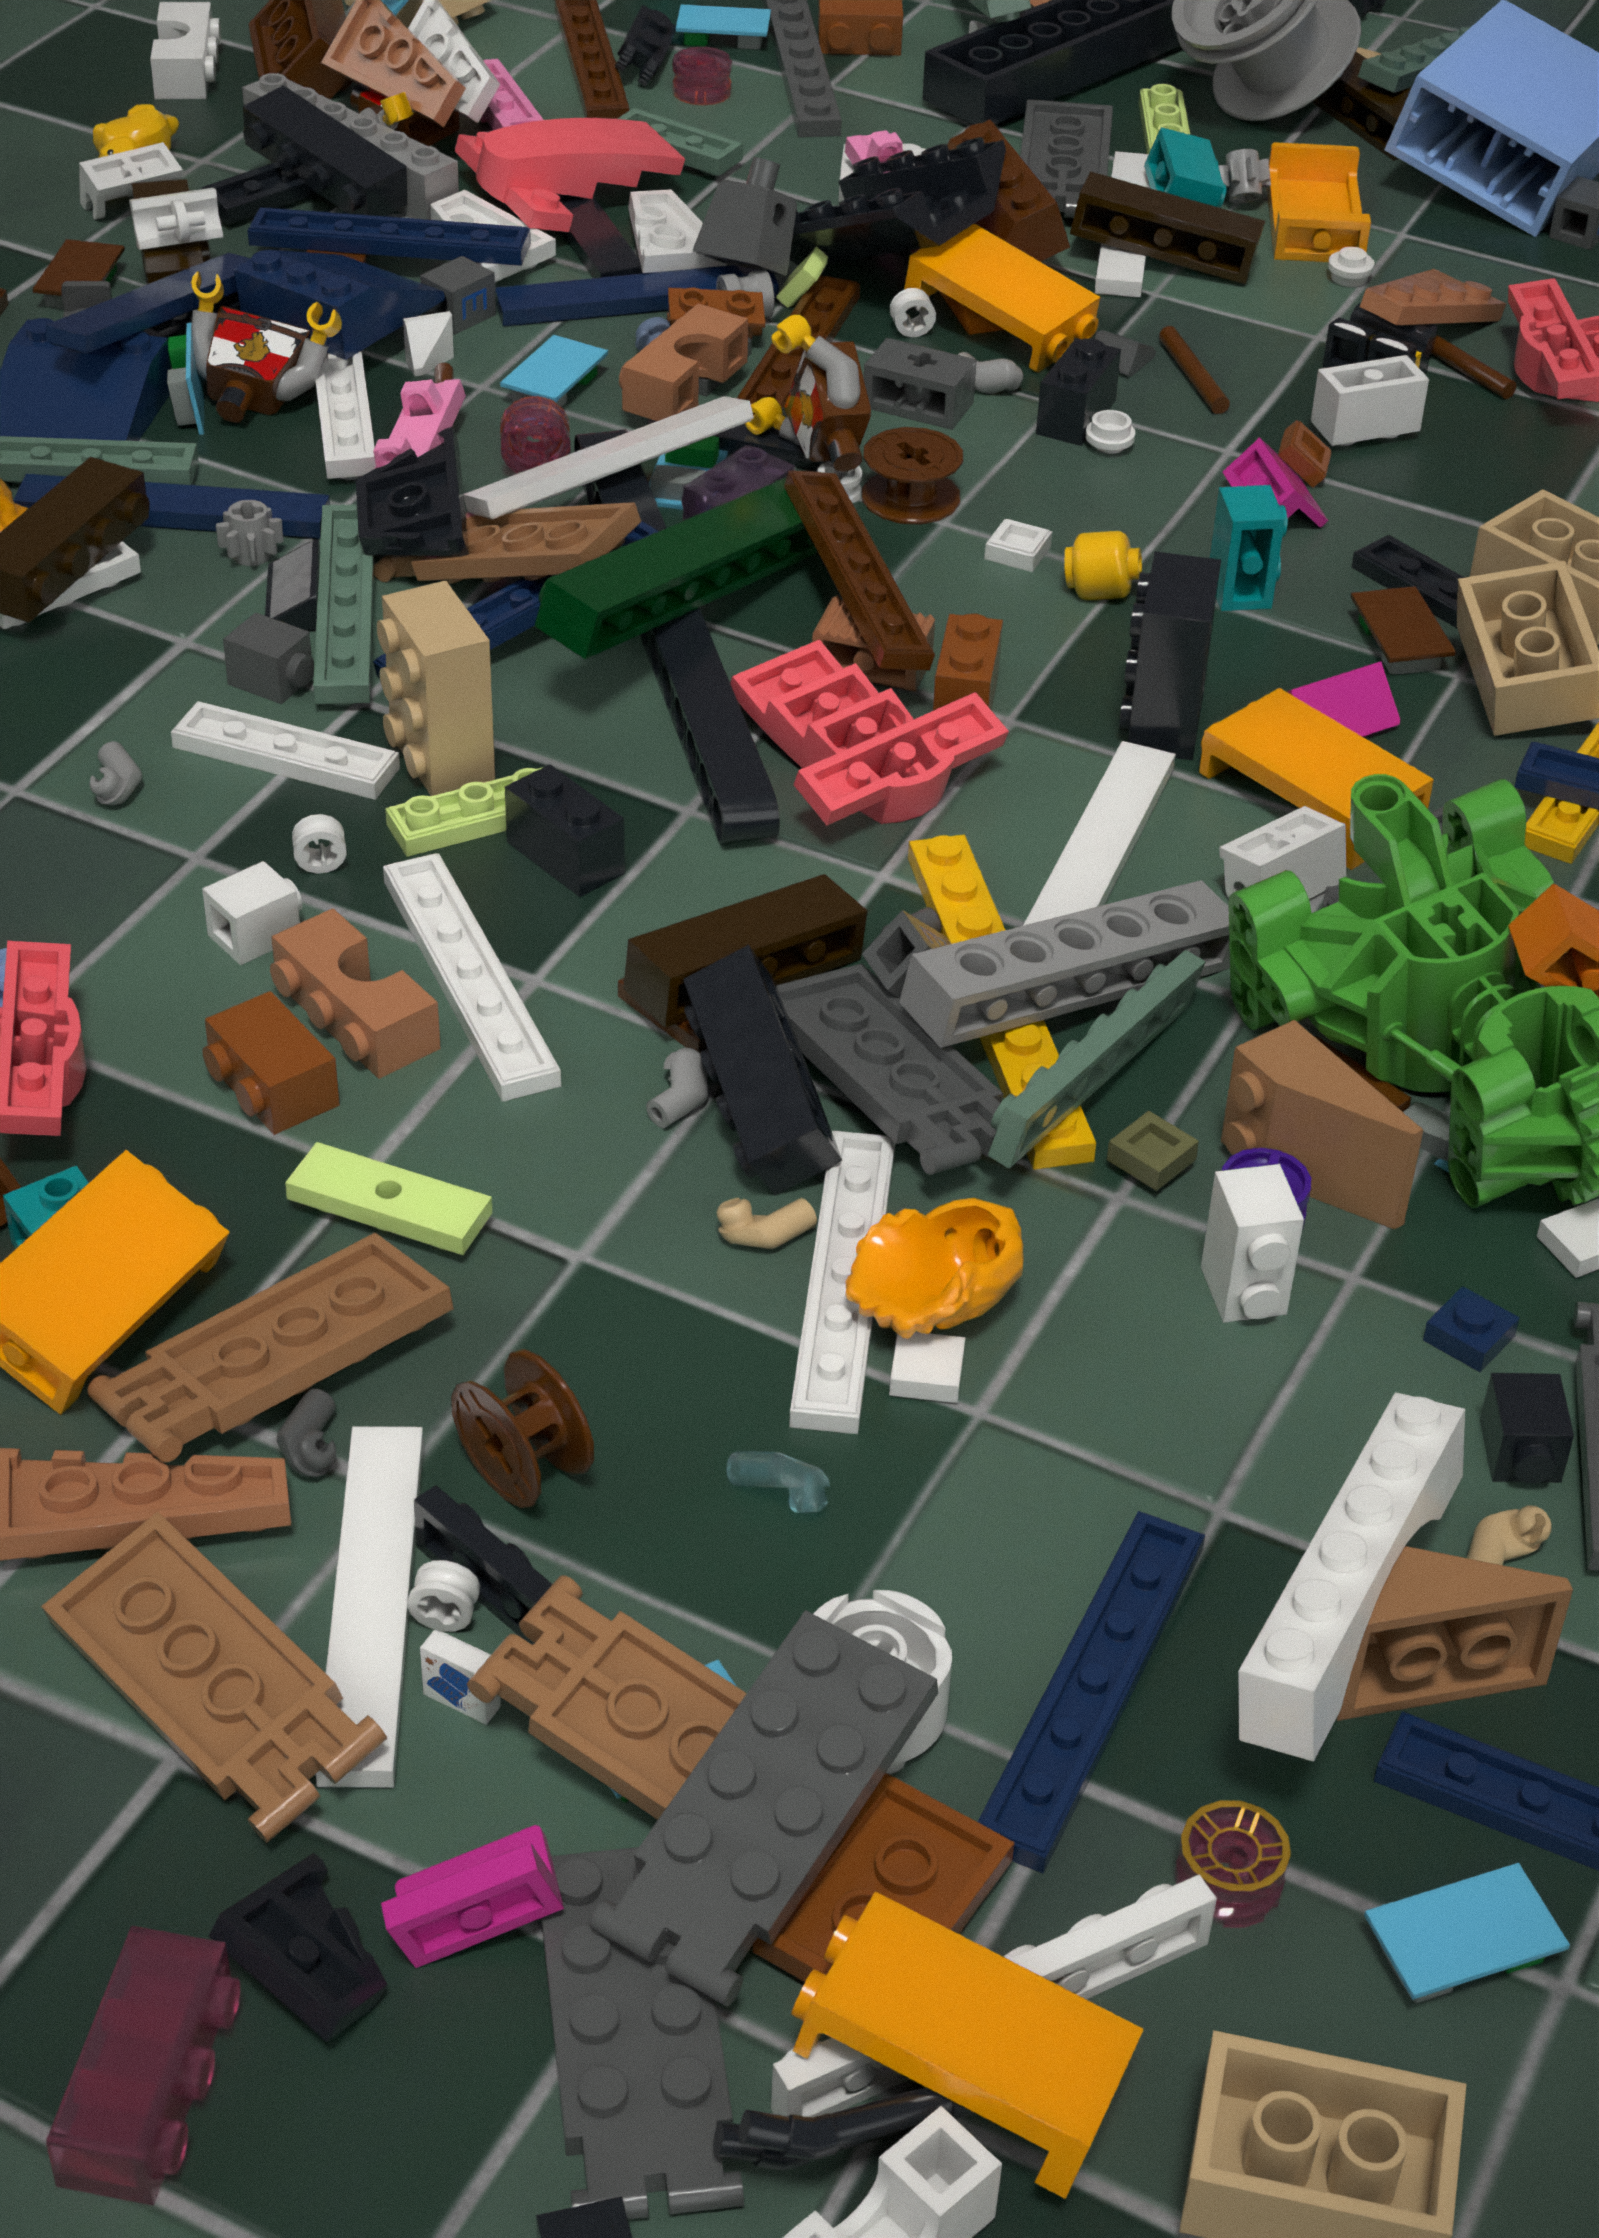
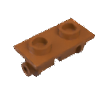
(736, 302)

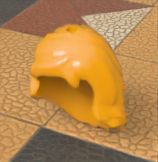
(936, 1265)

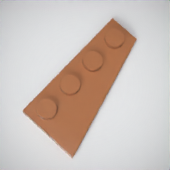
(389, 60)
(1432, 299)
(96, 1505)

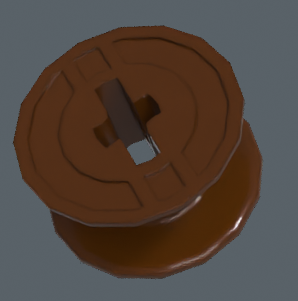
(912, 475)
(543, 1413)

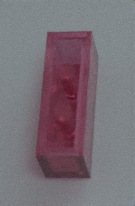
(143, 2066)

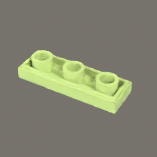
(1164, 108)
(452, 816)
(389, 1198)

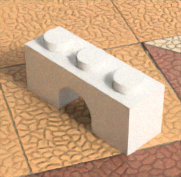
(185, 50)
(925, 2187)

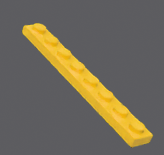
(963, 903)

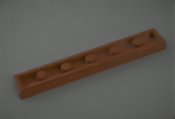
(591, 59)
(825, 310)
(859, 571)

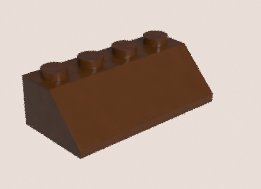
(293, 40)
(1023, 209)

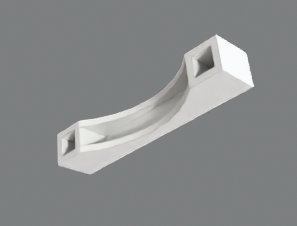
(1309, 1643)

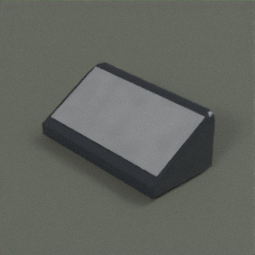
(294, 587)

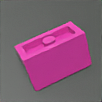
(1263, 466)
(1354, 699)
(473, 1897)

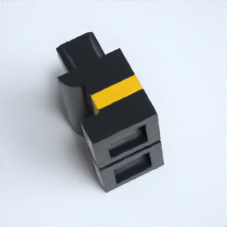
(1374, 338)

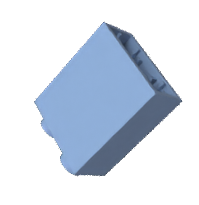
(1505, 116)

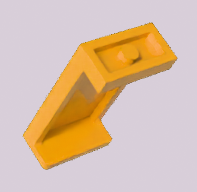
(1315, 201)
(1008, 291)
(1303, 757)
(98, 1276)
(970, 2029)

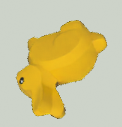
(139, 129)

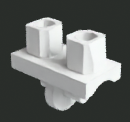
(176, 218)

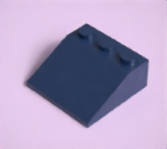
(366, 297)
(78, 394)

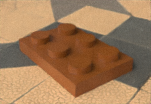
(904, 1850)

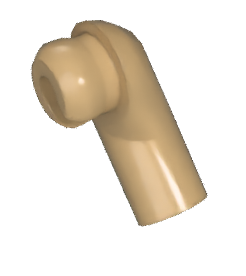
(764, 1231)
(1509, 1534)

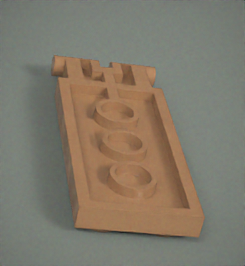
(523, 544)
(272, 1346)
(211, 1674)
(609, 1696)

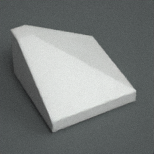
(428, 341)

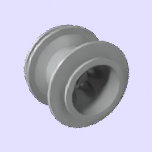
(1268, 51)

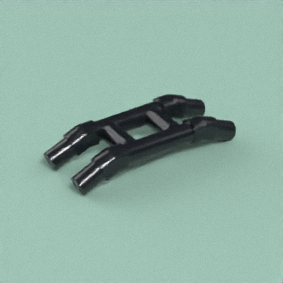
(794, 2140)

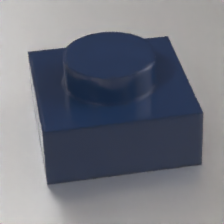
(1471, 1329)

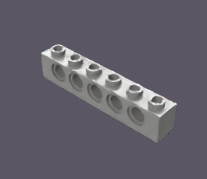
(429, 172)
(1061, 963)

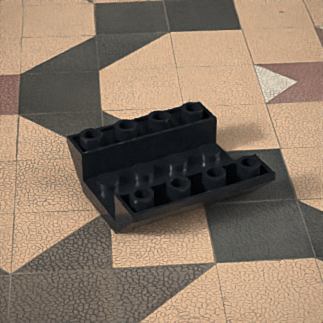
(903, 202)

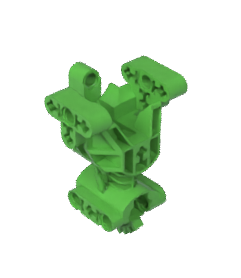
(1435, 984)

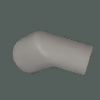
(996, 375)
(119, 773)
(687, 1088)

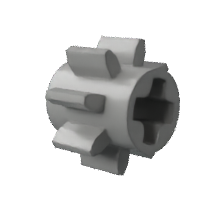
(1245, 175)
(249, 532)

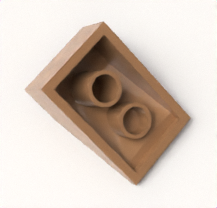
(1310, 1104)
(1455, 1633)

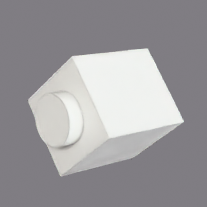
(249, 910)

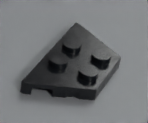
(415, 504)

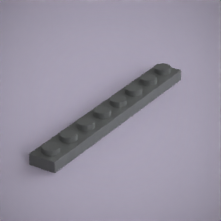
(803, 69)

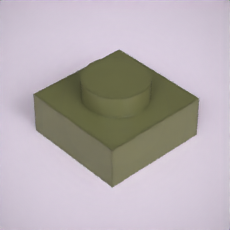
(1152, 1150)

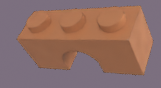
(667, 371)
(328, 974)

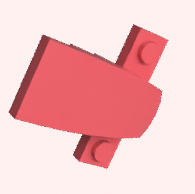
(564, 157)
(1553, 348)
(858, 743)
(38, 1039)

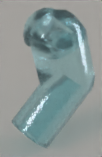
(779, 1470)

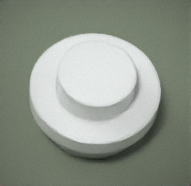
(1350, 267)
(1110, 431)

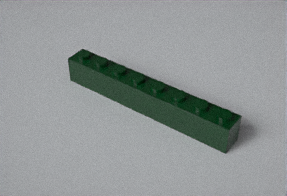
(673, 571)

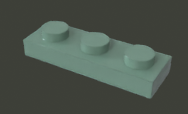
(701, 149)

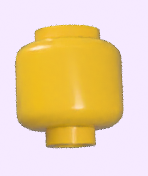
(1102, 565)

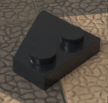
(303, 1949)

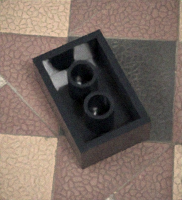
(1169, 652)

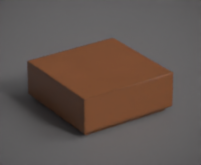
(1305, 453)

